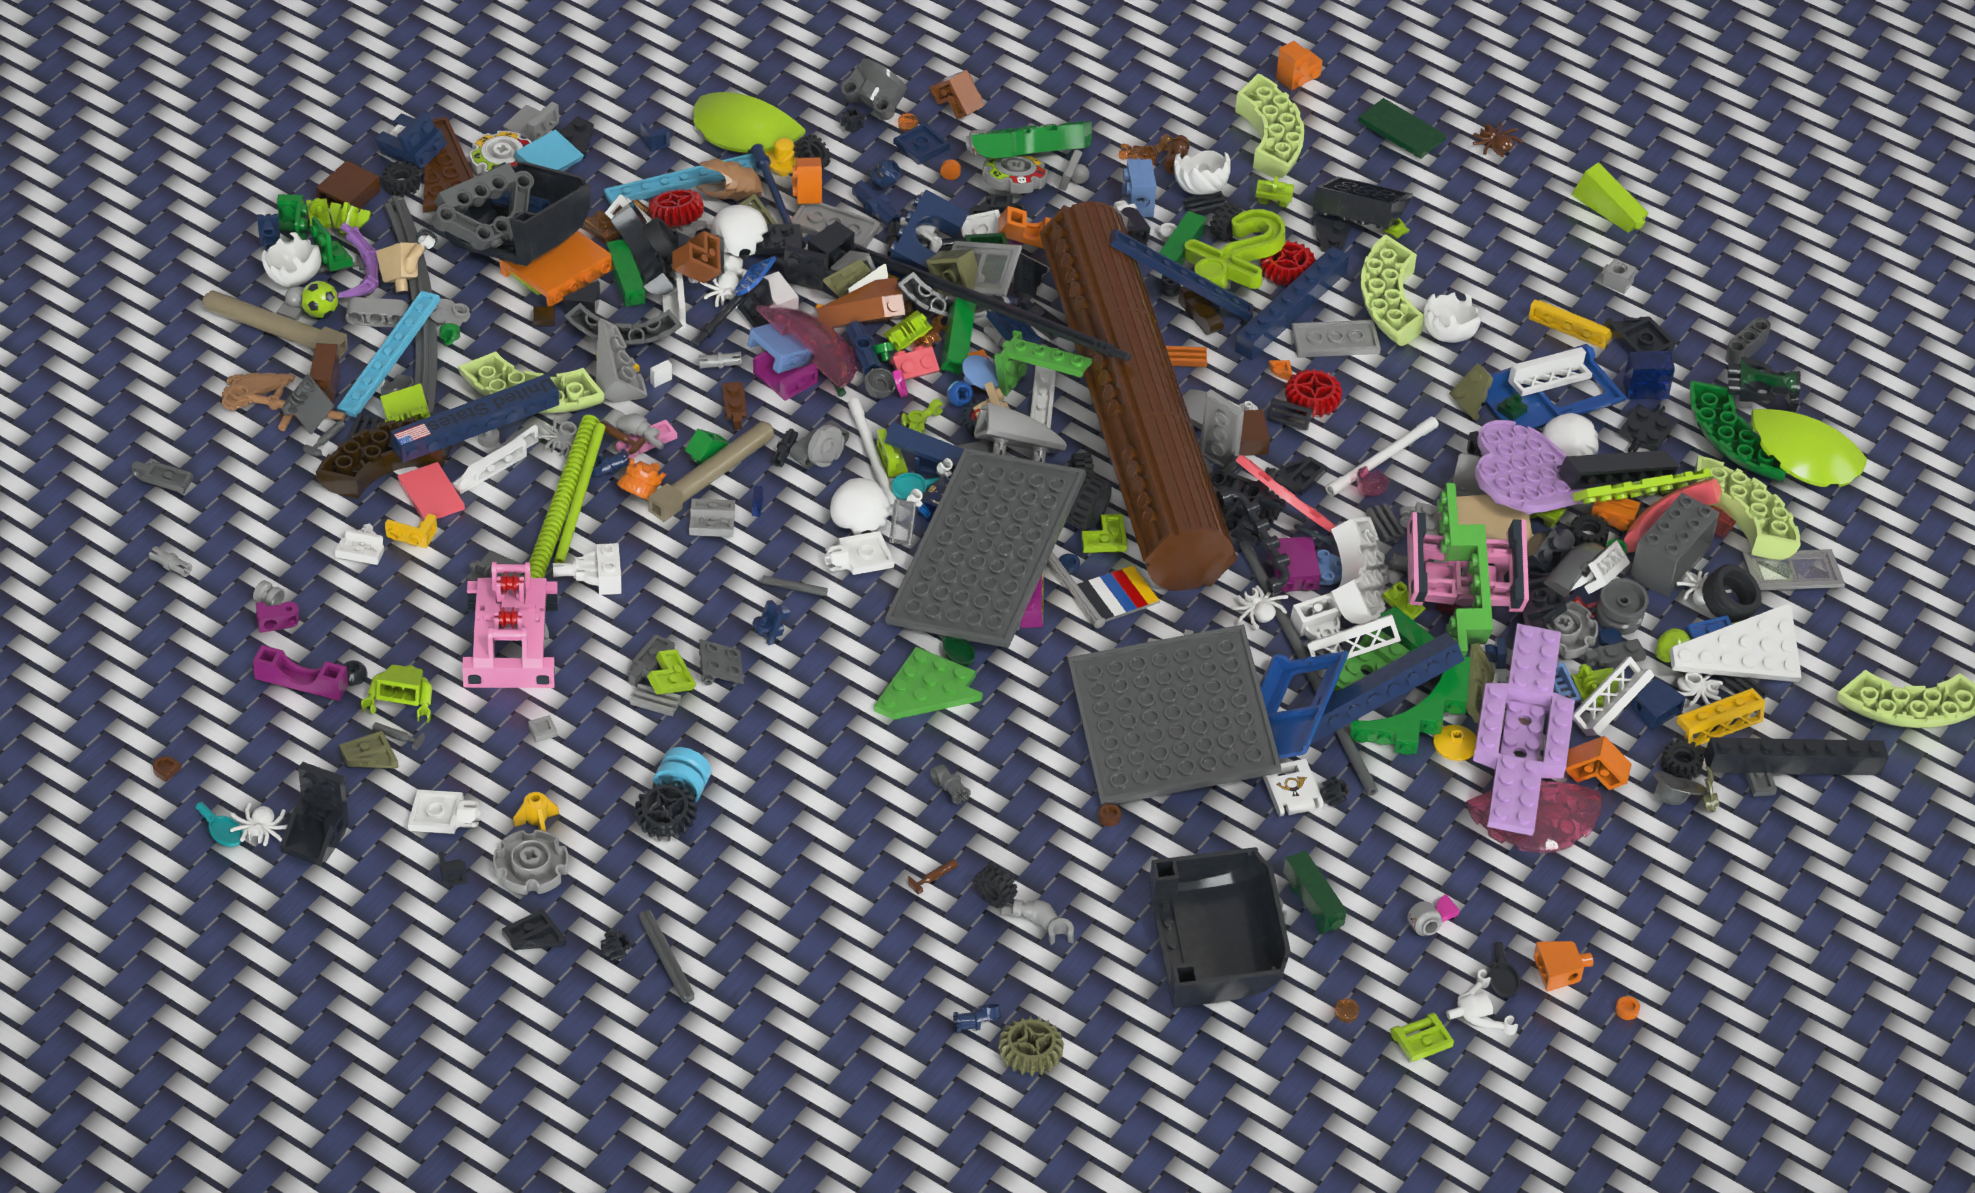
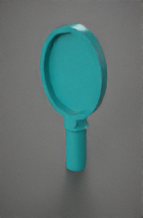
(907, 482)
(220, 827)

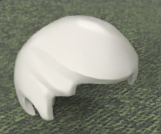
(1202, 173)
(740, 228)
(292, 261)
(1450, 318)
(1572, 434)
(860, 506)

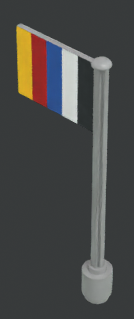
(1109, 594)

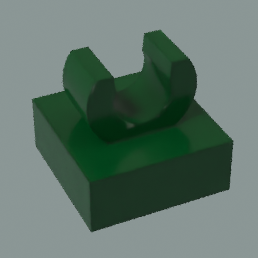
(1512, 407)

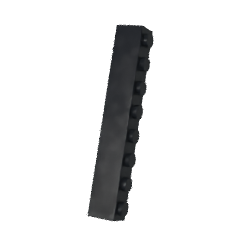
(1796, 756)

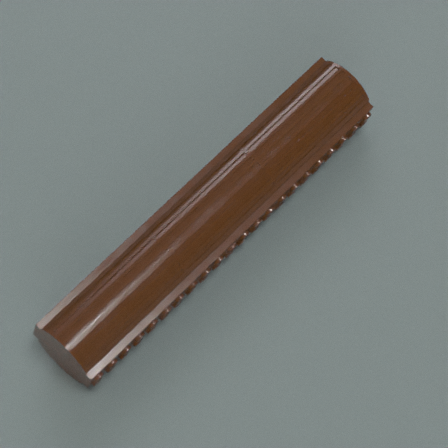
(1138, 401)

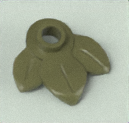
(1710, 799)

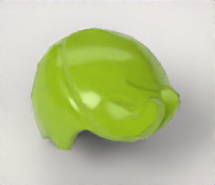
(1668, 640)

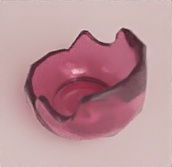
(1371, 482)

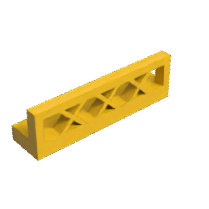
(1570, 324)
(1722, 713)

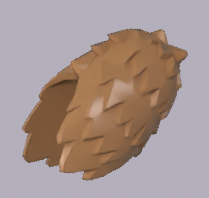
(739, 183)

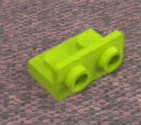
(890, 456)

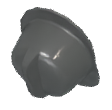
(1675, 789)

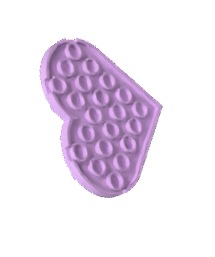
(1521, 468)

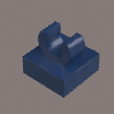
(1497, 653)

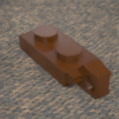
(734, 403)

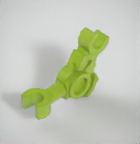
(917, 418)

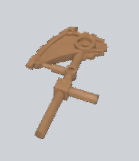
(251, 387)

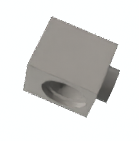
(1618, 275)

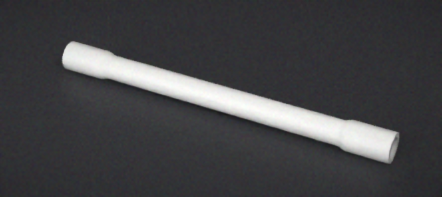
(858, 414)
(1421, 430)

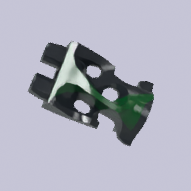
(1753, 380)

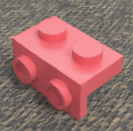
(915, 363)

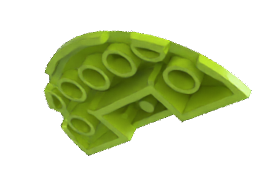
(742, 121)
(1808, 447)

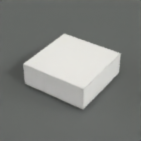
(660, 373)

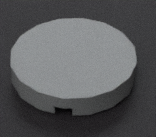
(825, 445)

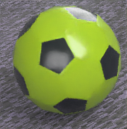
(319, 299)

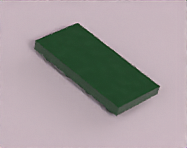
(1402, 128)

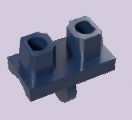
(268, 230)
(770, 624)

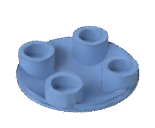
(979, 371)
(1330, 567)

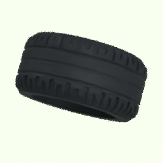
(1741, 583)

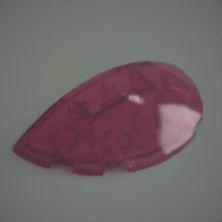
(830, 349)
(1562, 817)

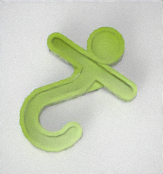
(1234, 258)

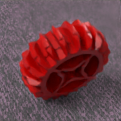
(677, 207)
(1287, 264)
(1314, 391)

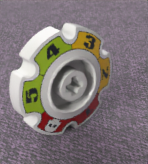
(495, 149)

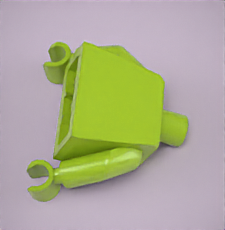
(402, 686)

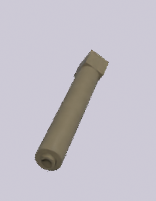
(273, 322)
(670, 498)

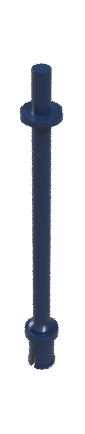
(763, 162)

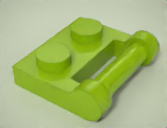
(1424, 1042)

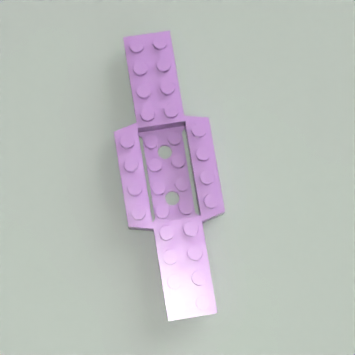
(1526, 696)

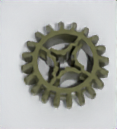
(1032, 1040)

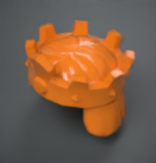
(641, 478)

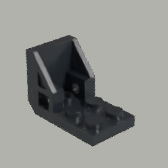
(319, 816)

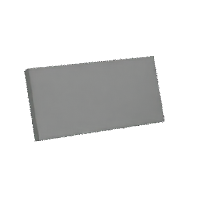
(817, 216)
(1335, 338)
(1220, 429)

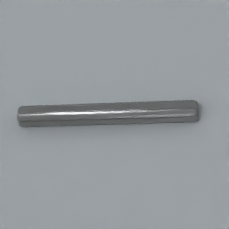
(666, 956)

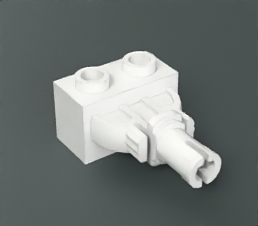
(595, 568)
(1317, 618)

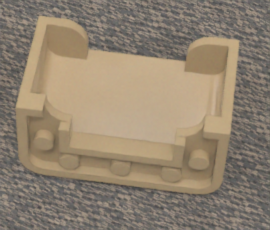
(1496, 517)

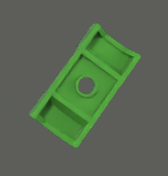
(1370, 660)

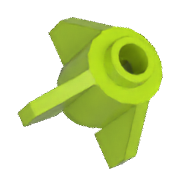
(349, 215)

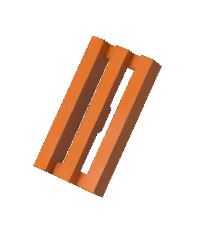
(1188, 356)

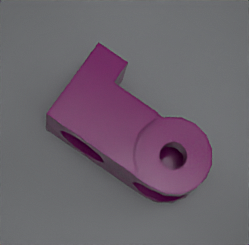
(277, 616)

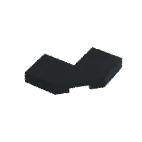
(993, 202)

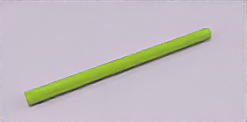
(579, 494)

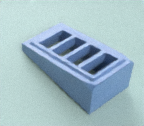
(1564, 676)

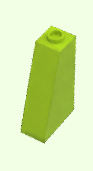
(1610, 199)

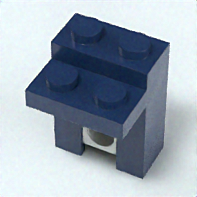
(412, 140)

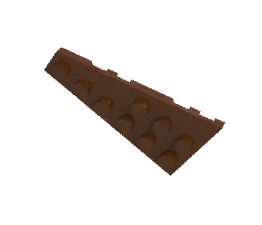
(446, 168)

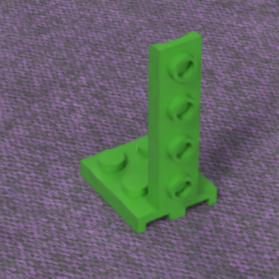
(1016, 353)

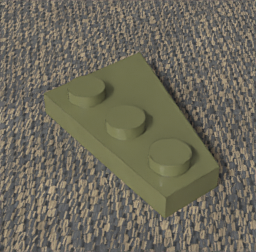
(1479, 674)

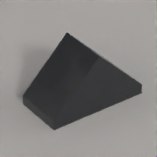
(588, 296)

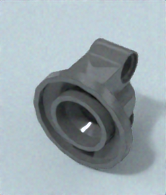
(874, 87)

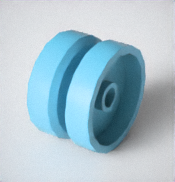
(684, 767)

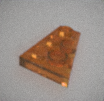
(602, 226)

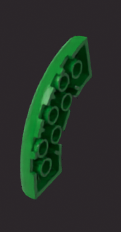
(1033, 139)
(1729, 433)

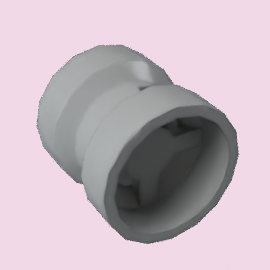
(267, 593)

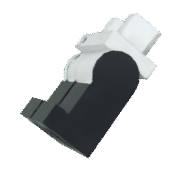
(1133, 221)

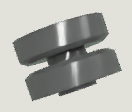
(1622, 605)

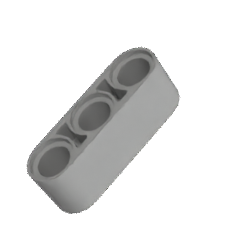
(375, 311)

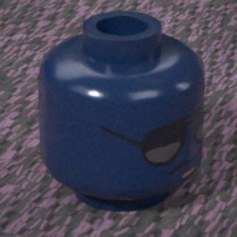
(885, 173)

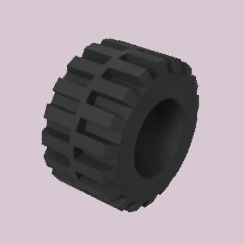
(1090, 502)

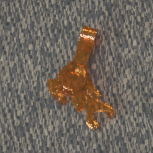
(1145, 152)
(932, 335)

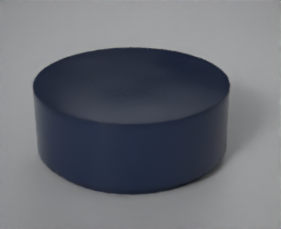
(1070, 563)
(1609, 636)

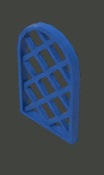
(749, 281)

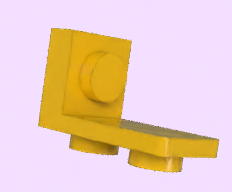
(416, 536)

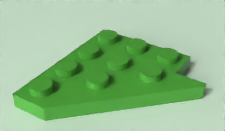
(927, 685)

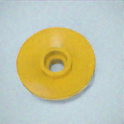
(1455, 742)

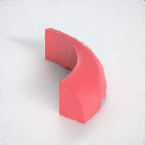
(1705, 491)

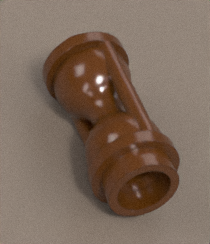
(1178, 144)

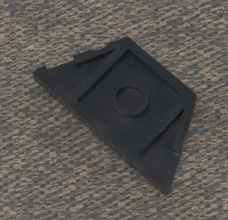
(777, 239)
(1641, 334)
(1543, 602)

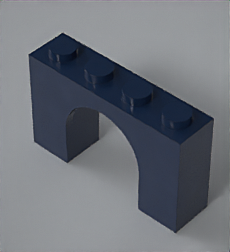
(929, 211)

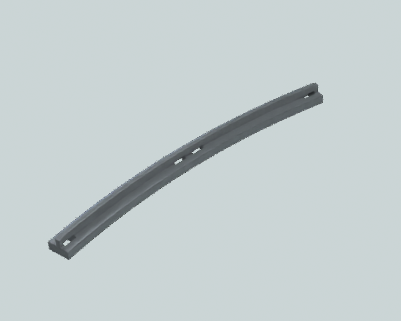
(427, 336)

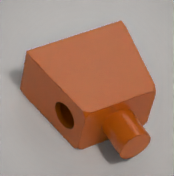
(1560, 963)

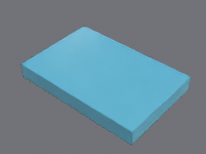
(550, 151)

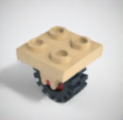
(971, 413)

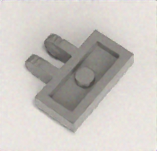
(1431, 516)

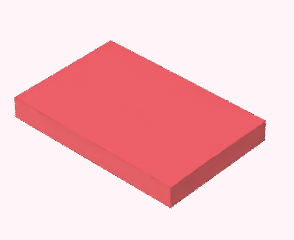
(431, 491)

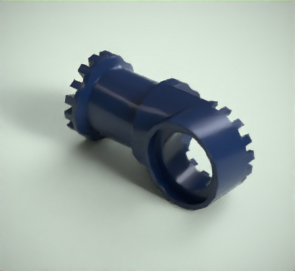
(610, 464)
(972, 1019)

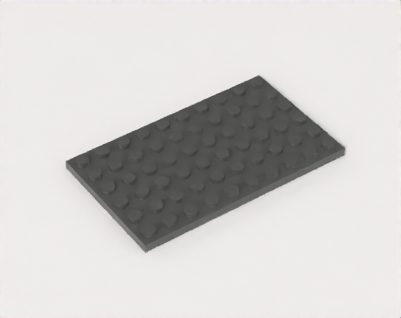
(986, 547)

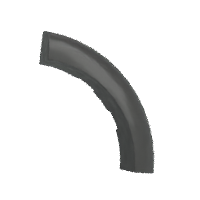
(933, 301)
(632, 334)
(1569, 569)

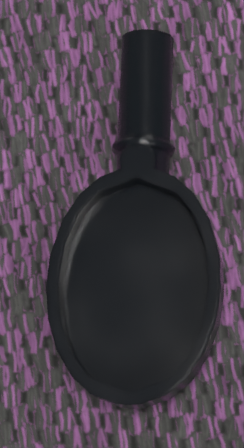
(1503, 975)

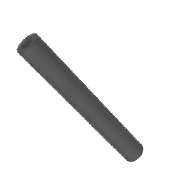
(792, 585)

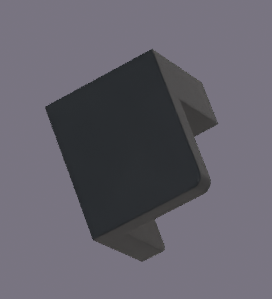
(452, 871)

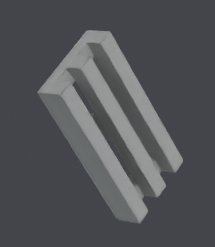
(655, 702)

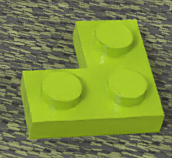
(1109, 539)
(673, 676)

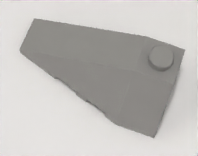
(615, 368)

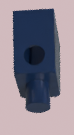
(1657, 703)

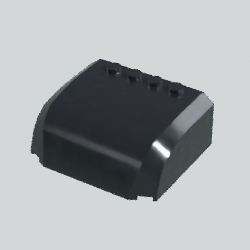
(539, 232)
(1218, 925)

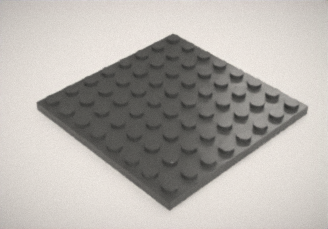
(1173, 715)

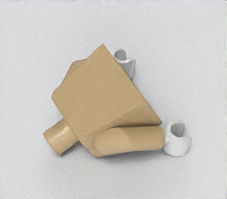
(401, 260)

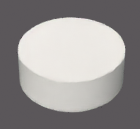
(1166, 230)

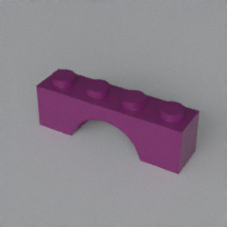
(276, 668)

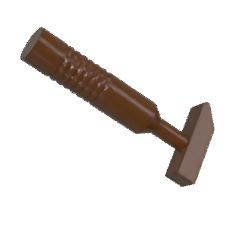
(624, 438)
(931, 876)

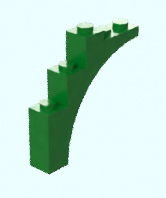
(1426, 717)

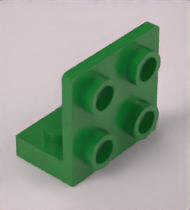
(292, 214)
(332, 252)

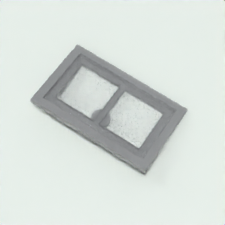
(995, 265)
(1800, 571)

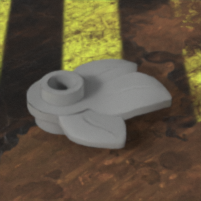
(690, 229)
(450, 312)

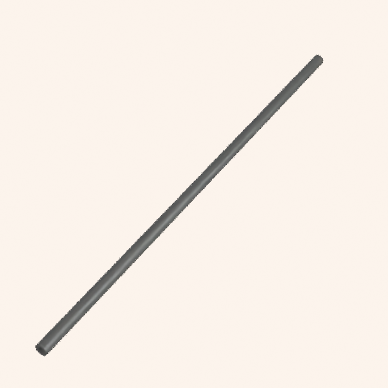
(1301, 653)

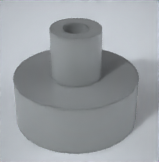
(489, 439)

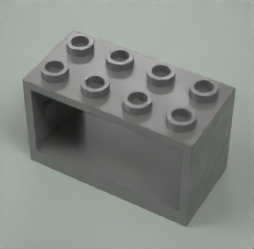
(1674, 544)

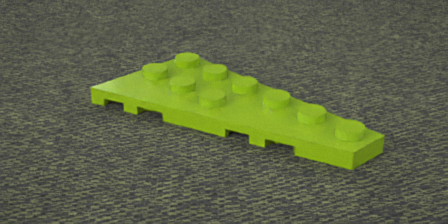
(1649, 486)

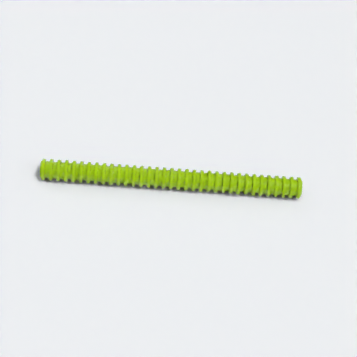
(561, 499)

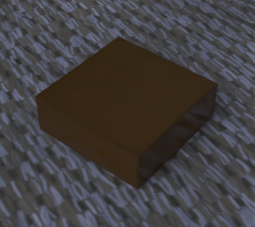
(544, 316)

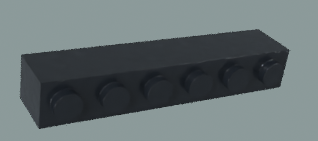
(1615, 468)

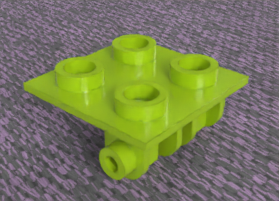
(908, 330)
(405, 404)
(1588, 681)

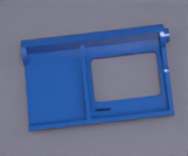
(1541, 408)
(1295, 728)

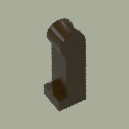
(1200, 311)

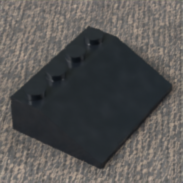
(1360, 202)

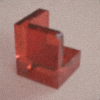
(1724, 523)

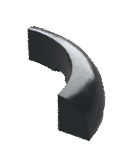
(653, 267)

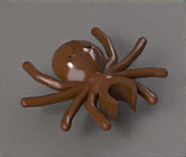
(1499, 141)

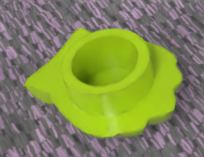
(1397, 230)

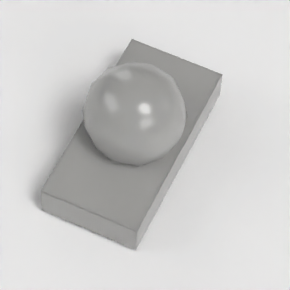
(1077, 172)
(292, 305)

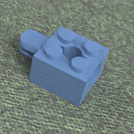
(1140, 185)

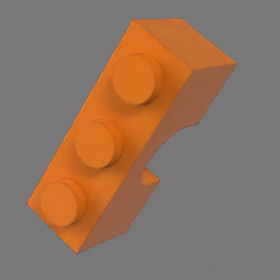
(1016, 227)

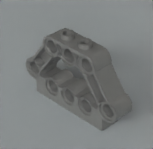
(468, 228)

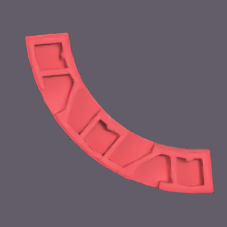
(1285, 493)

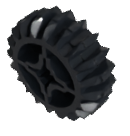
(680, 801)

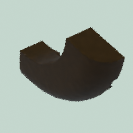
(367, 458)

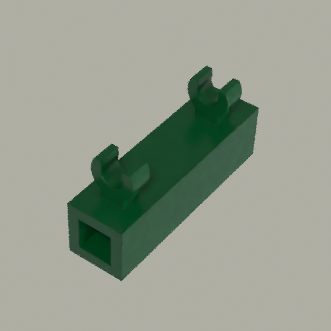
(1314, 892)

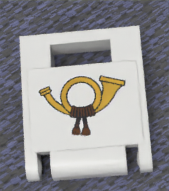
(1294, 790)

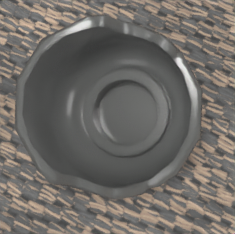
(400, 382)
(879, 383)

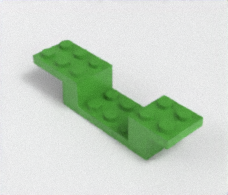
(1466, 544)

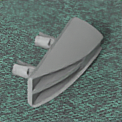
(1015, 429)

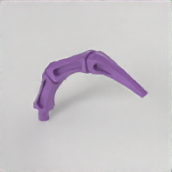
(369, 258)

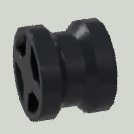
(1169, 287)

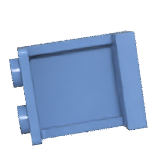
(786, 349)

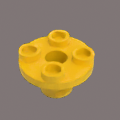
(782, 157)

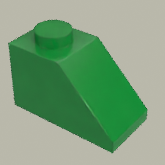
(704, 445)

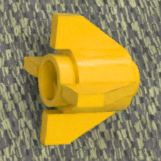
(535, 810)

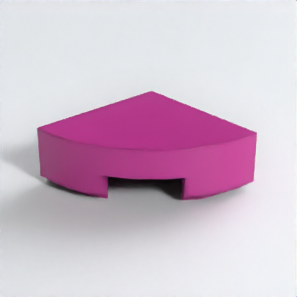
(900, 383)
(1447, 908)

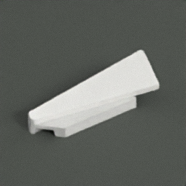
(499, 459)

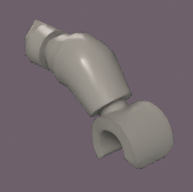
(634, 424)
(1044, 915)

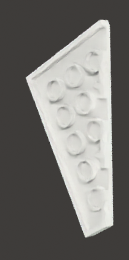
(1751, 648)

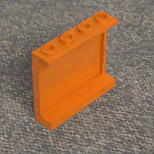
(563, 269)

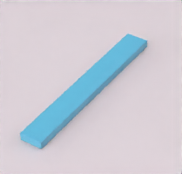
(676, 180)
(388, 354)

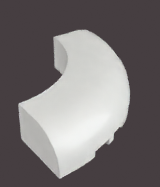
(1362, 571)

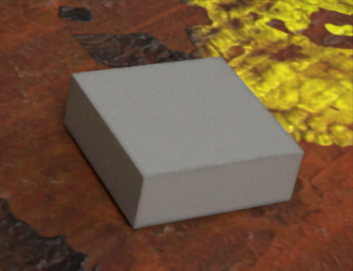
(542, 728)

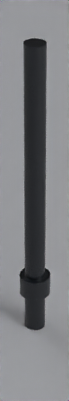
(709, 328)

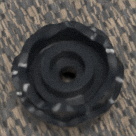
(356, 672)

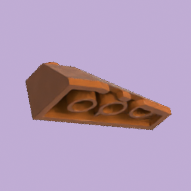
(871, 303)

